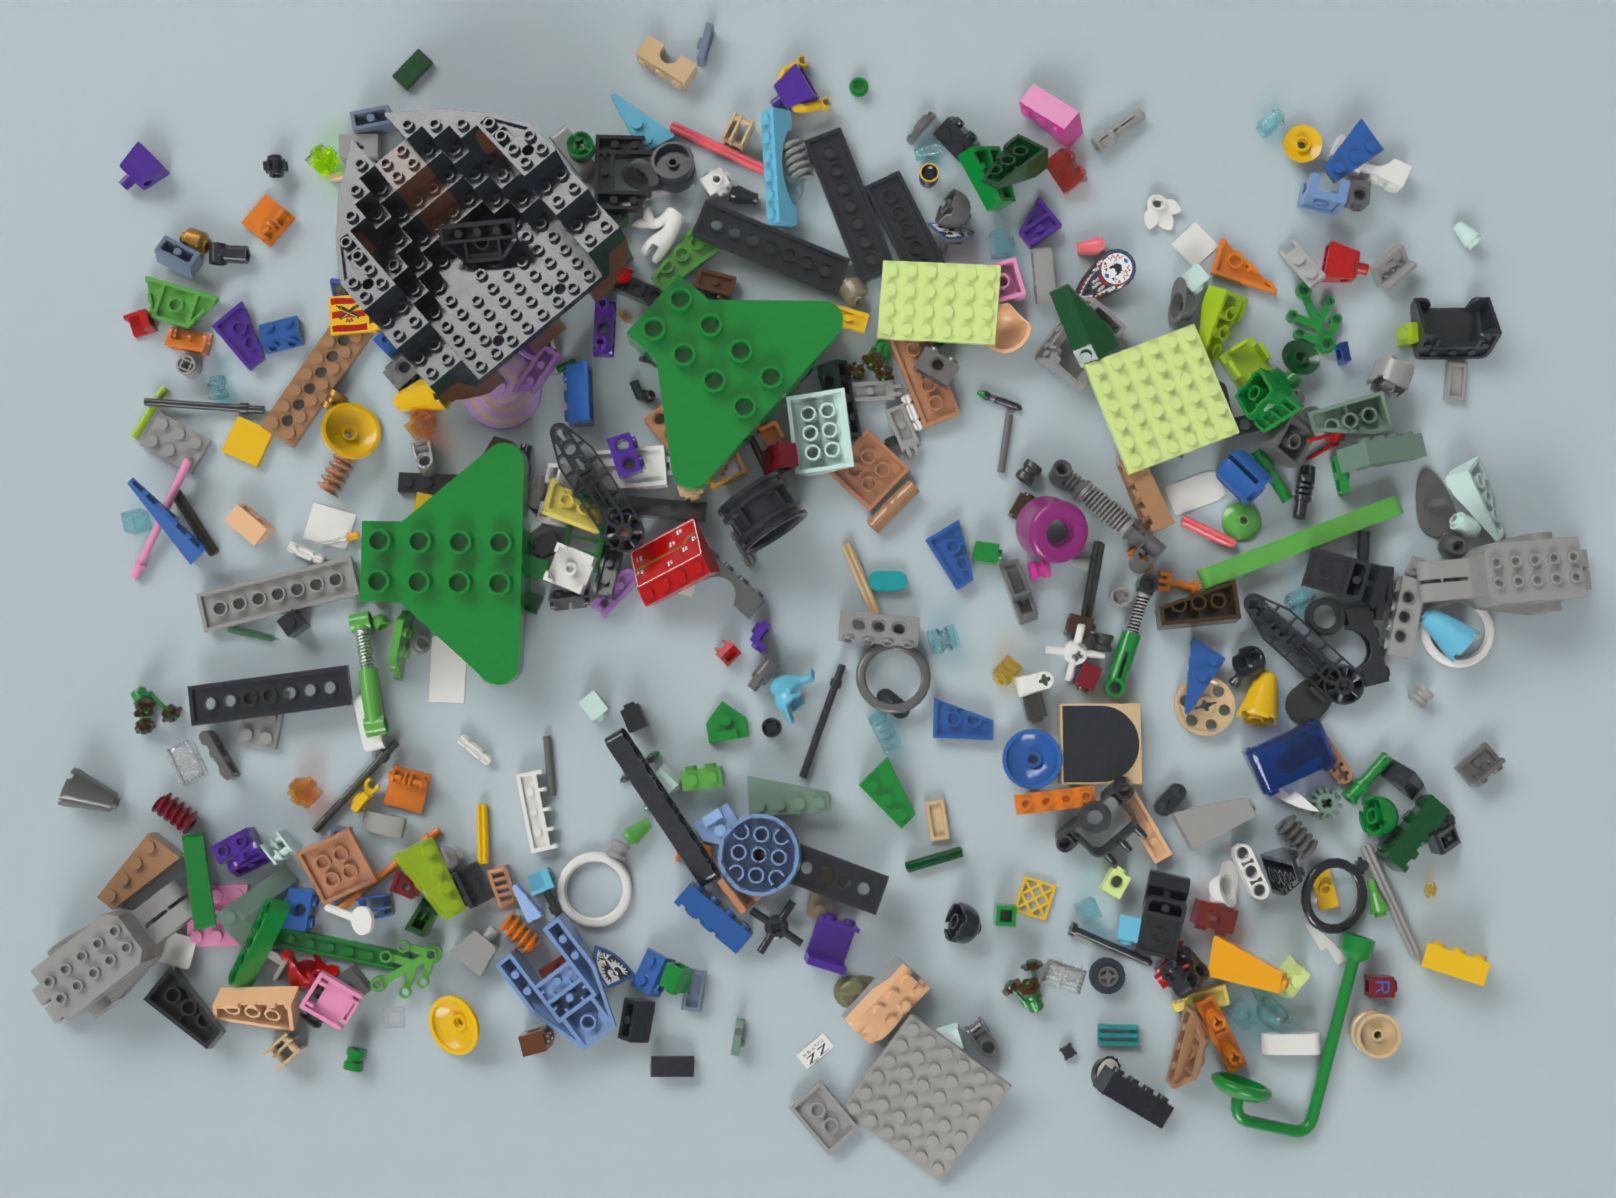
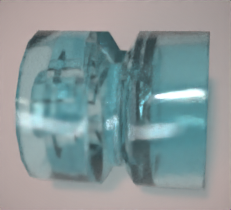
(943, 639)

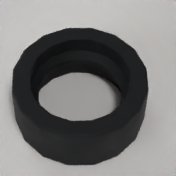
(1339, 611)

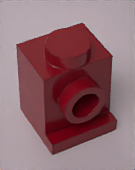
(398, 883)

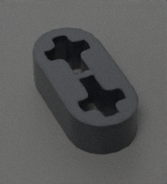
(896, 699)
(1173, 803)

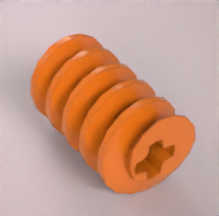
(520, 933)

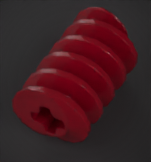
(175, 813)

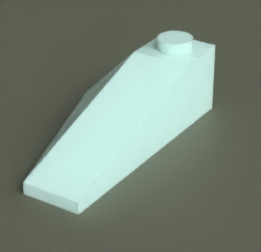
(1470, 488)

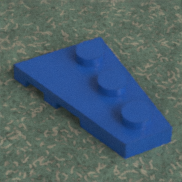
(1354, 152)
(951, 554)
(959, 723)

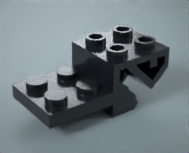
(1346, 577)
(1163, 914)

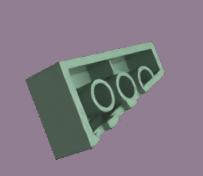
(1381, 451)
(784, 798)

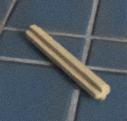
(860, 578)

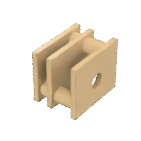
(734, 125)
(289, 1042)

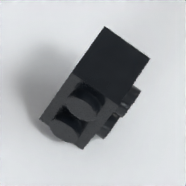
(638, 1017)

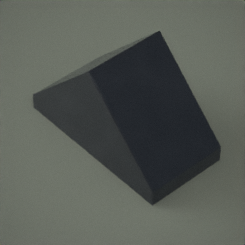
(1403, 779)
(1443, 840)

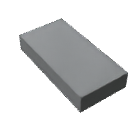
(1455, 382)

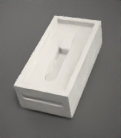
(654, 475)

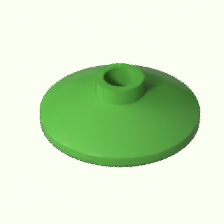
(1232, 525)

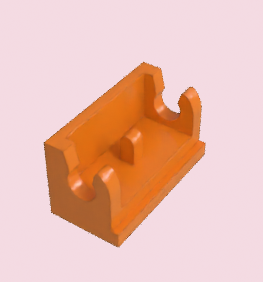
(189, 341)

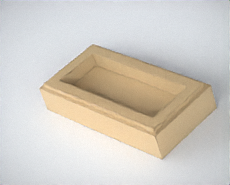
(937, 819)

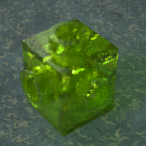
(323, 159)

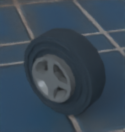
(1114, 975)

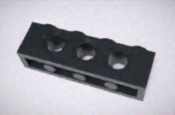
(835, 376)

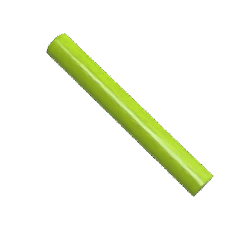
(148, 414)

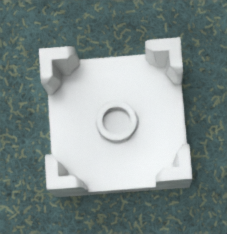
(570, 568)

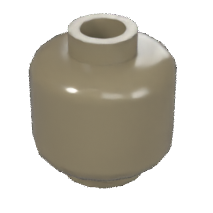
(853, 291)

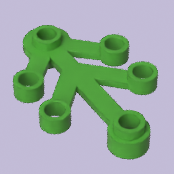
(409, 967)

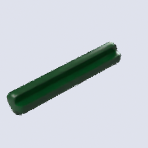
(934, 859)

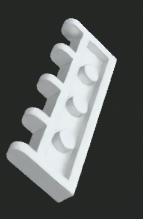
(535, 811)

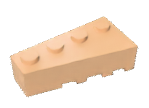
(259, 1006)

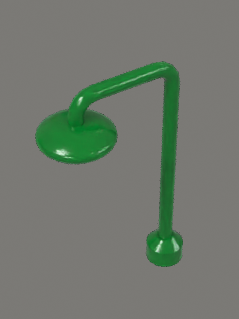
(1242, 1089)

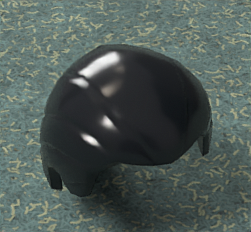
(1247, 663)

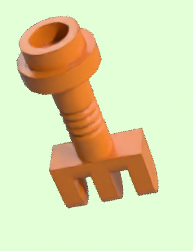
(1169, 582)

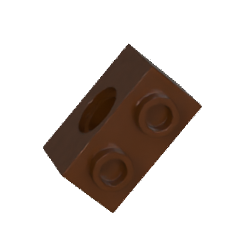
(536, 1040)

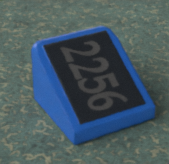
(336, 288)

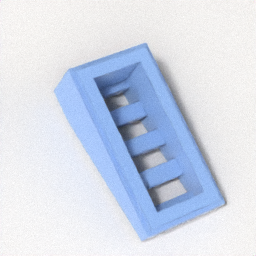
(528, 905)

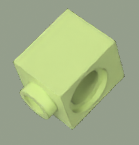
(1118, 890)

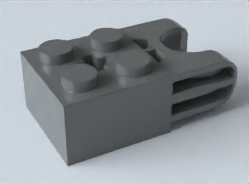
(1287, 441)

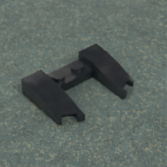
(606, 151)

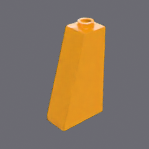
(1243, 967)

